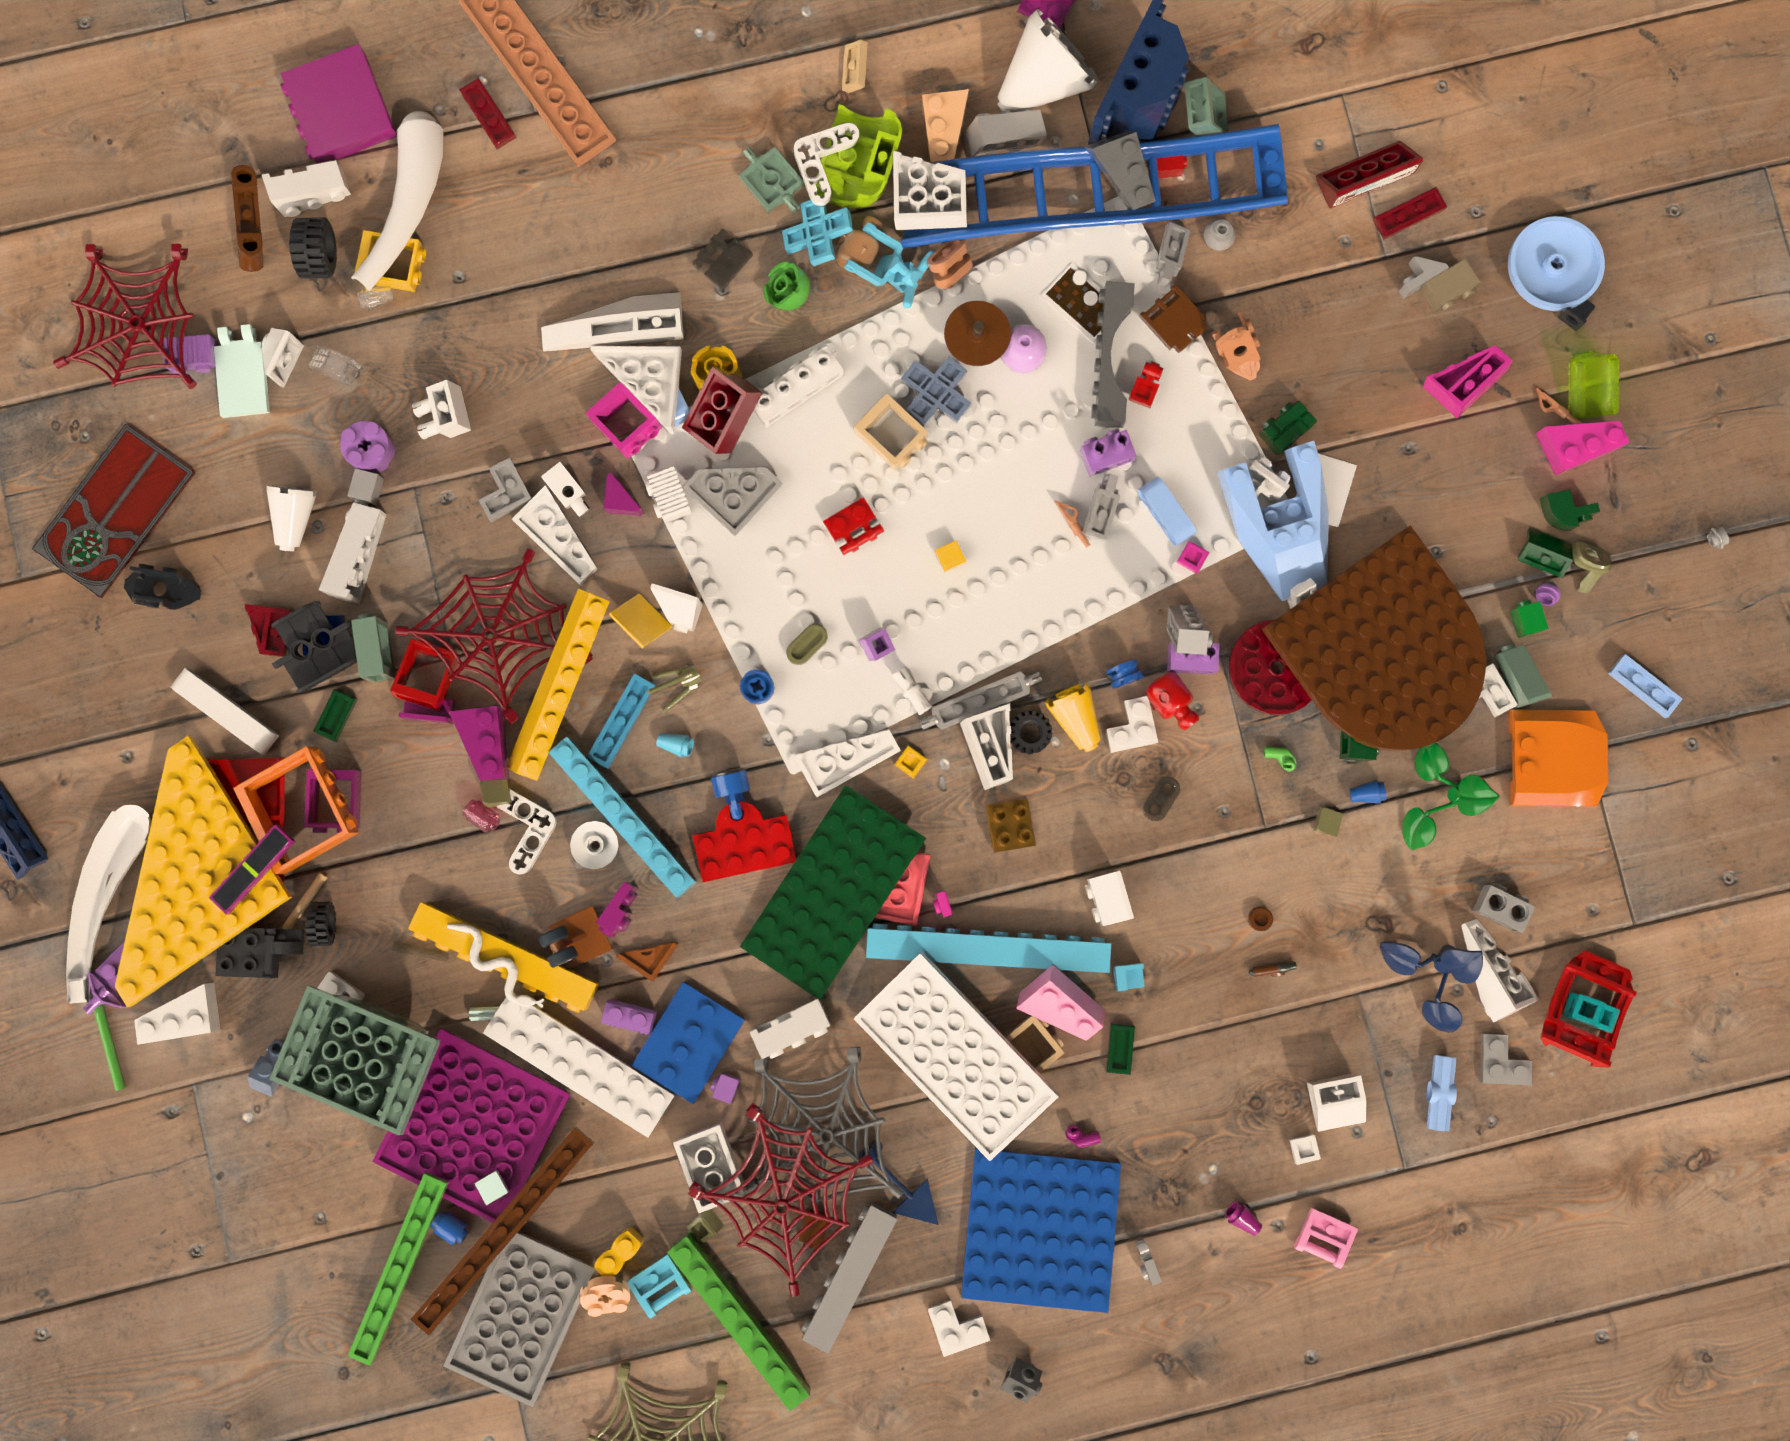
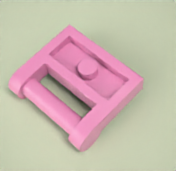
(1327, 1229)

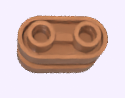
(950, 263)

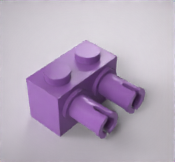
(1107, 452)
(1194, 662)

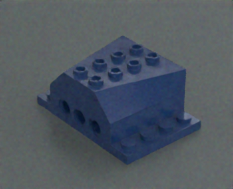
(1146, 81)

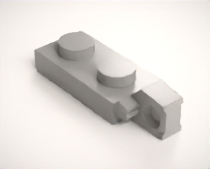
(1171, 252)
(1102, 508)

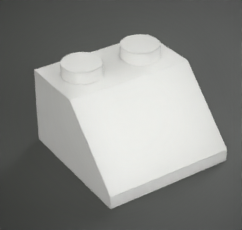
(1109, 898)

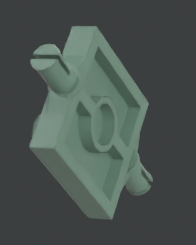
(771, 180)

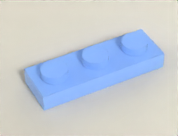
(1645, 686)

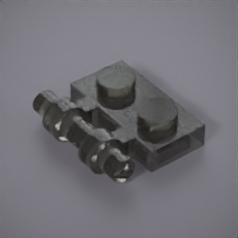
(728, 264)

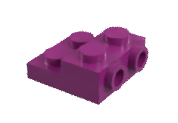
(615, 916)

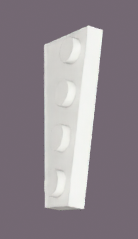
(552, 532)
(841, 761)

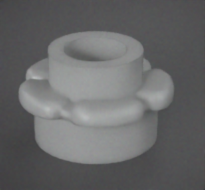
(1718, 537)

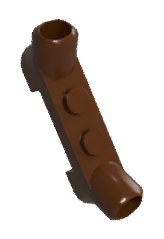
(247, 218)

